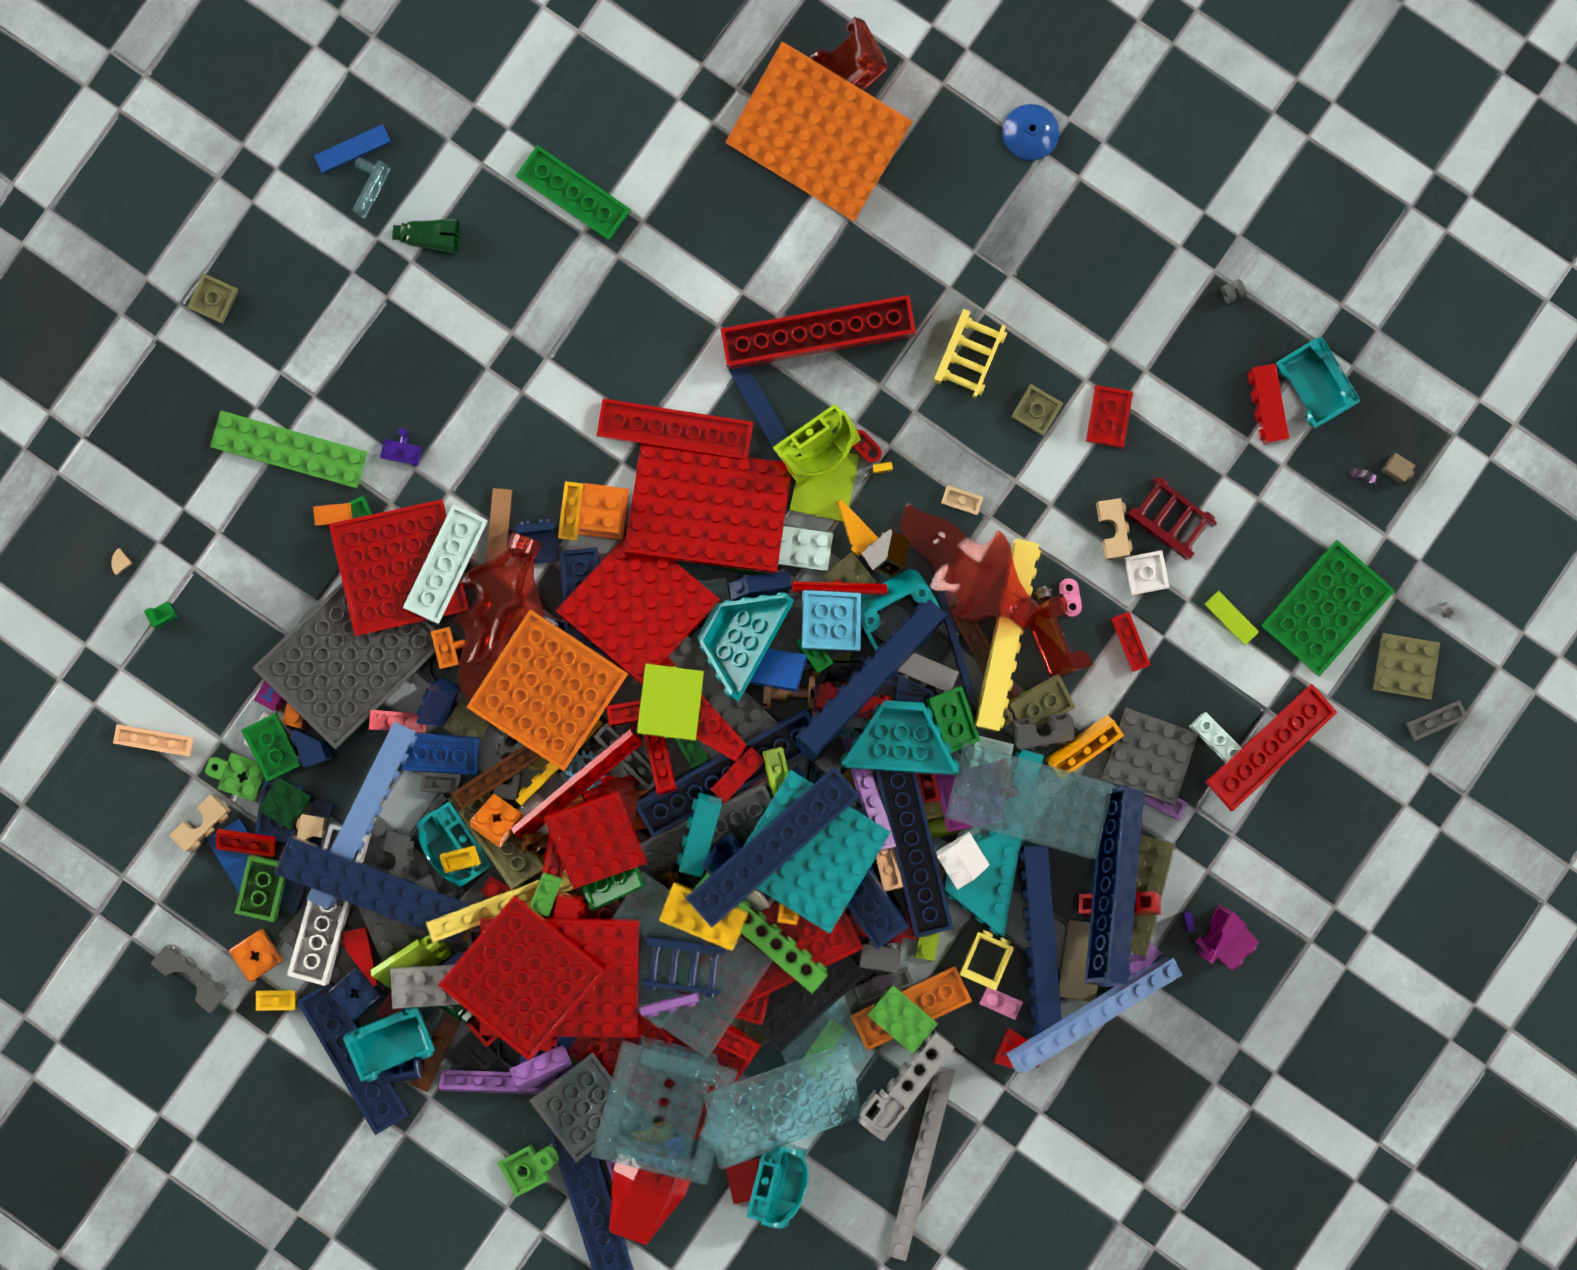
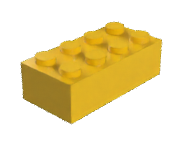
(683, 916)

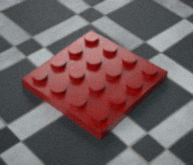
(595, 839)

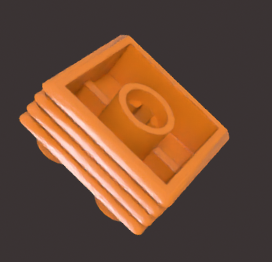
(497, 831)
(268, 957)

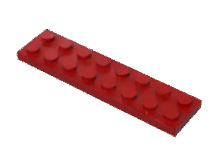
(674, 429)
(1271, 747)

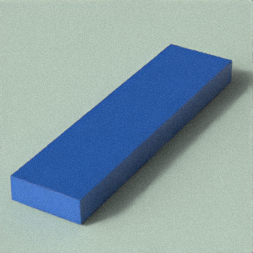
(352, 149)

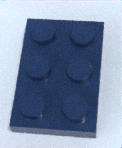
(268, 826)

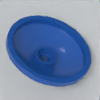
(1029, 144)

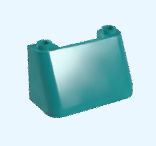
(1318, 381)
(388, 1042)

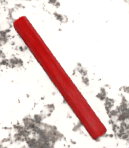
(863, 588)

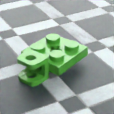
(228, 774)
(536, 1164)

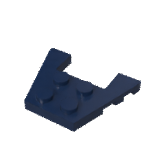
(909, 691)

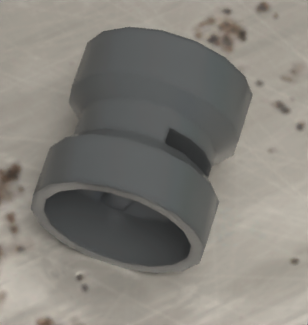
(1233, 291)

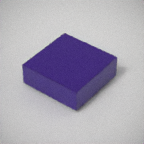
(1188, 921)

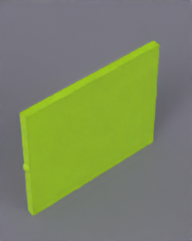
(821, 493)
(670, 702)

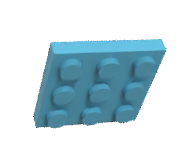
(831, 620)

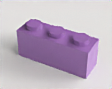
(541, 1068)

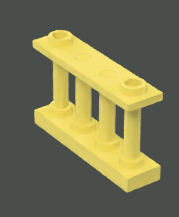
(951, 356)

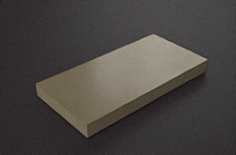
(1074, 962)

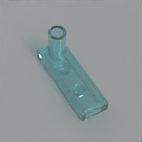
(378, 174)

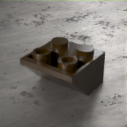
(887, 553)

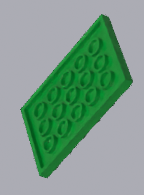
(1327, 608)

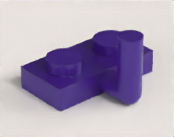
(401, 451)

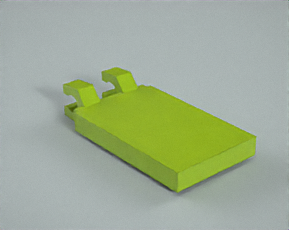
(414, 955)

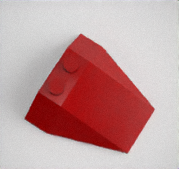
(642, 1201)

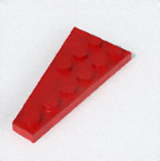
(714, 729)

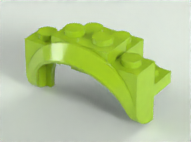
(817, 444)

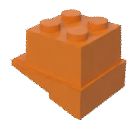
(603, 512)

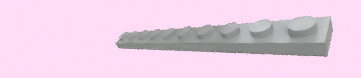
(920, 1163)

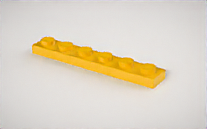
(540, 779)

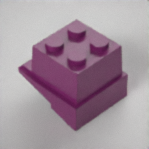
(1226, 940)

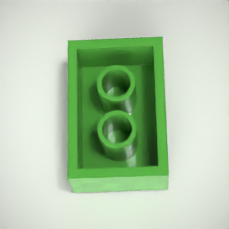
(260, 889)
(902, 1018)

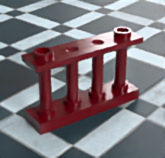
(1169, 537)

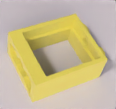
(978, 977)

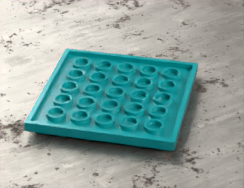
(829, 867)

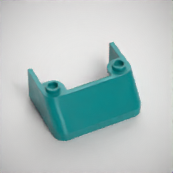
(899, 586)

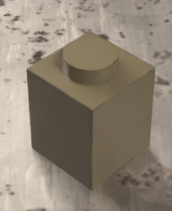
(1399, 468)

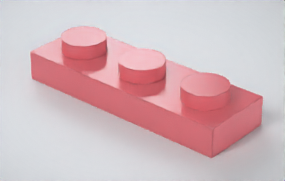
(384, 720)

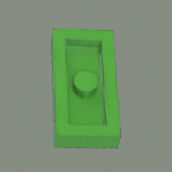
(545, 893)

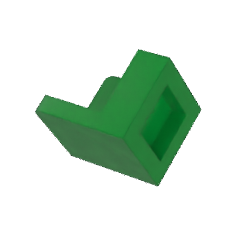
(160, 615)

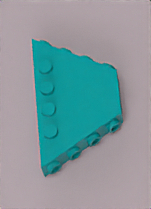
(739, 636)
(901, 740)
(991, 891)

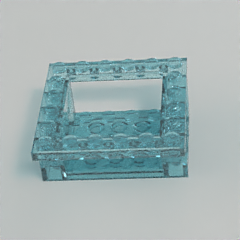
(627, 1123)

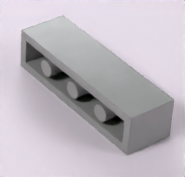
(929, 673)

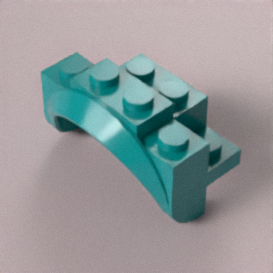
(452, 837)
(781, 1184)

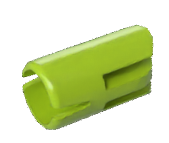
(938, 828)

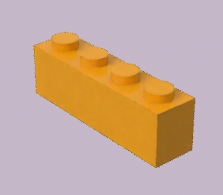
(1085, 745)

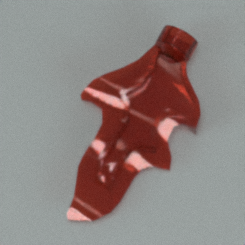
(976, 573)
(504, 597)

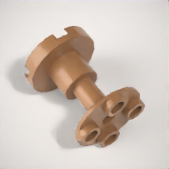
(779, 694)

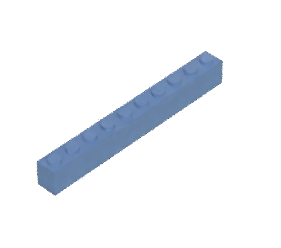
(369, 800)
(1093, 1014)

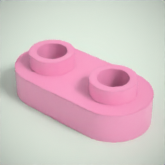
(1071, 596)

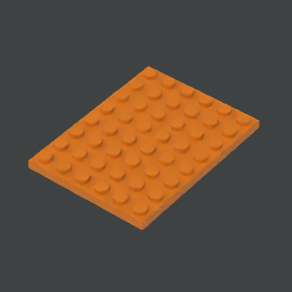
(818, 131)

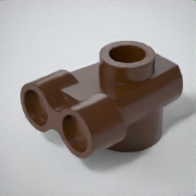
(534, 842)

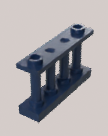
(676, 947)

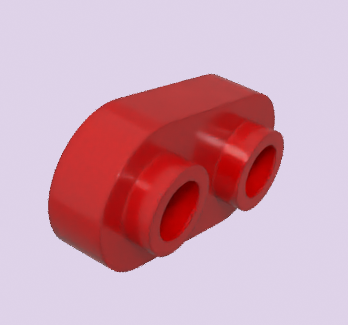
(866, 446)

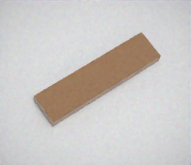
(499, 522)

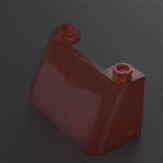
(856, 58)
(1052, 642)

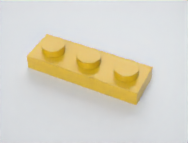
(570, 511)

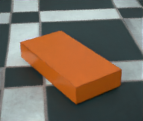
(332, 513)

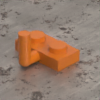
(446, 647)

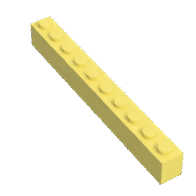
(1004, 647)

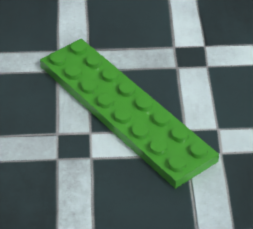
(289, 449)

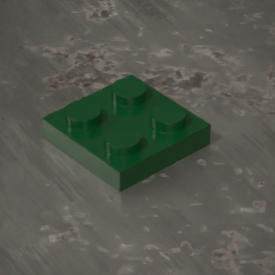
(284, 803)

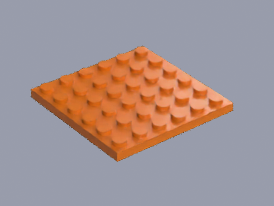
(547, 690)

